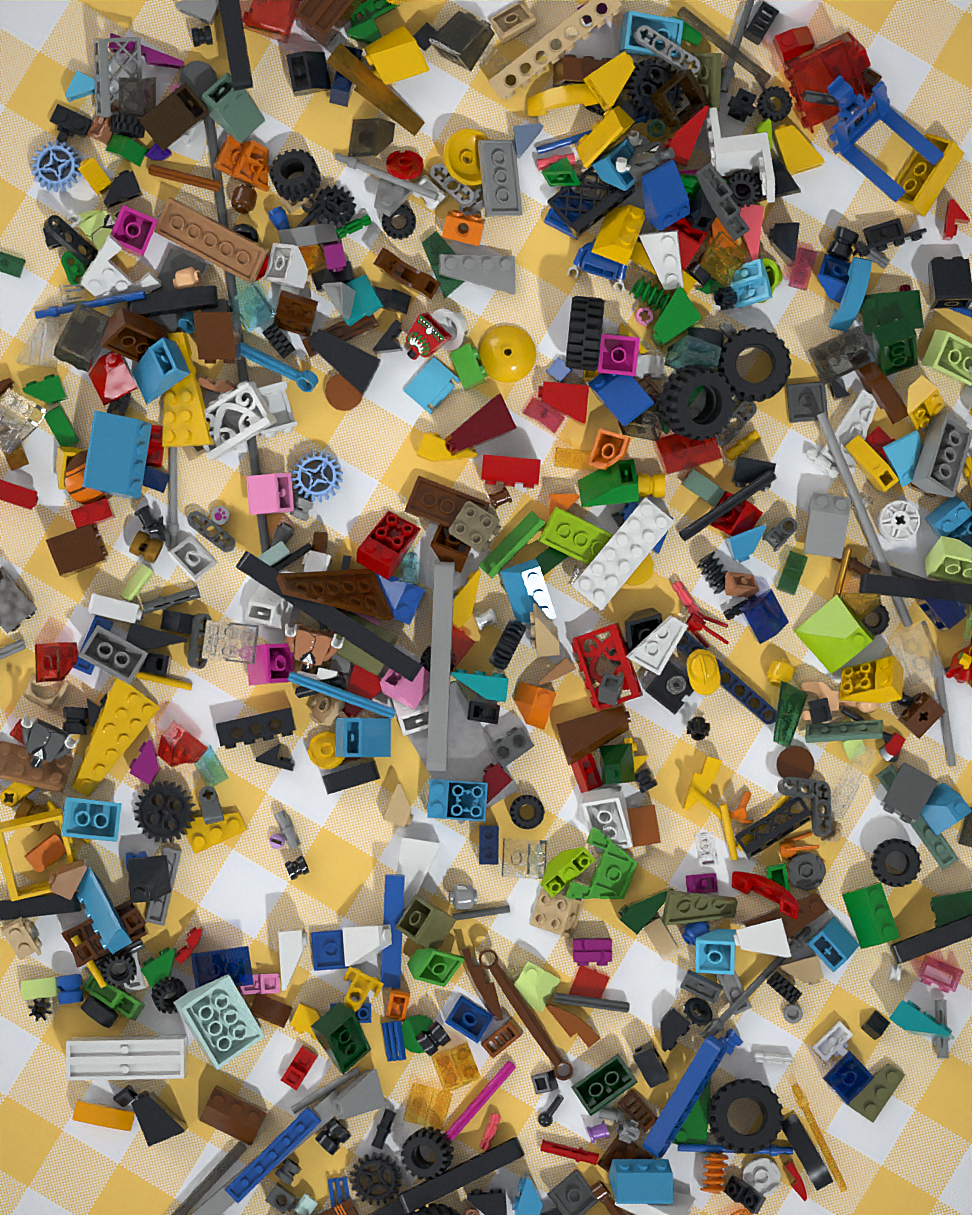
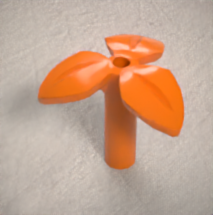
(741, 813)

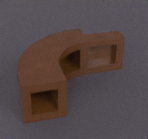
(406, 275)

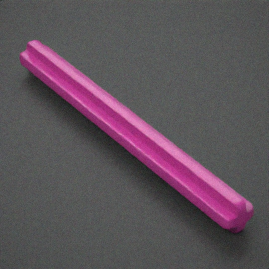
(480, 1100)

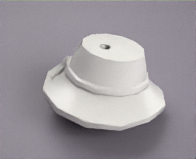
(454, 324)

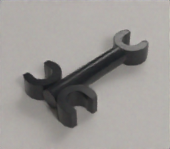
(311, 216)

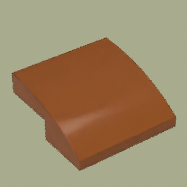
(644, 825)

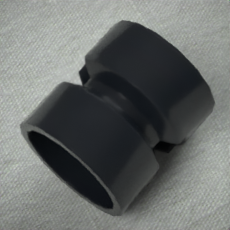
(843, 241)
(699, 272)
(75, 720)
(433, 1038)
(330, 1143)

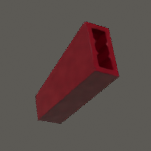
(483, 426)

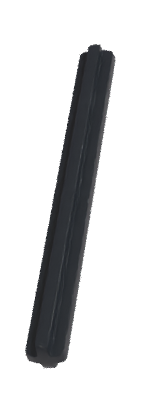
(727, 505)

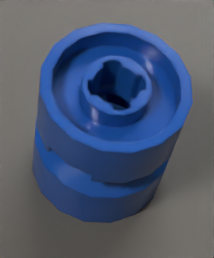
(69, 989)

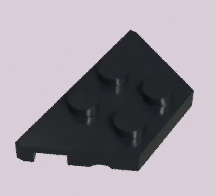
(784, 182)

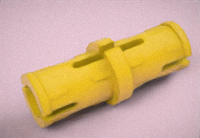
(742, 445)

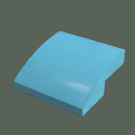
(751, 284)

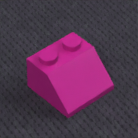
(133, 230)

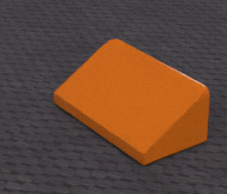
(46, 852)

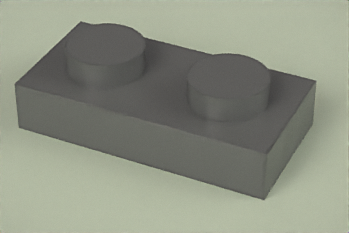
(701, 986)

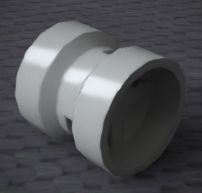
(303, 504)

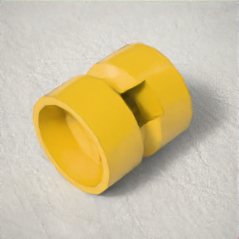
(651, 485)

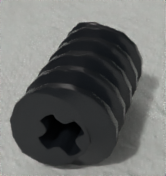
(714, 572)

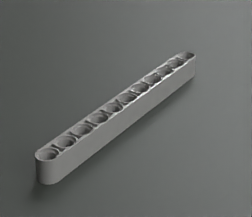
(440, 666)
(221, 1200)

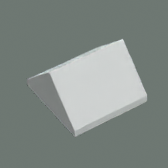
(192, 558)

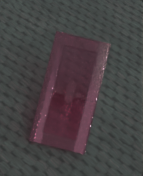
(544, 415)

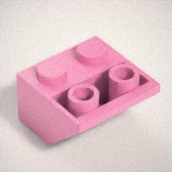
(270, 493)
(405, 691)

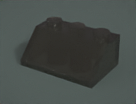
(840, 355)

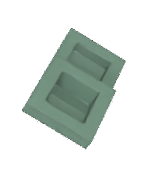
(703, 487)

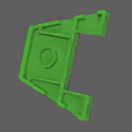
(611, 873)

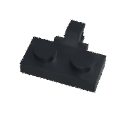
(69, 123)

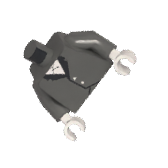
(645, 157)
(45, 741)

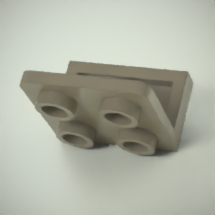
(475, 527)

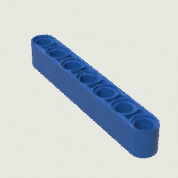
(685, 1096)

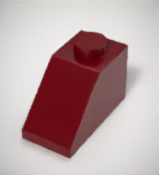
(496, 779)

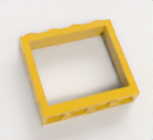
(35, 889)

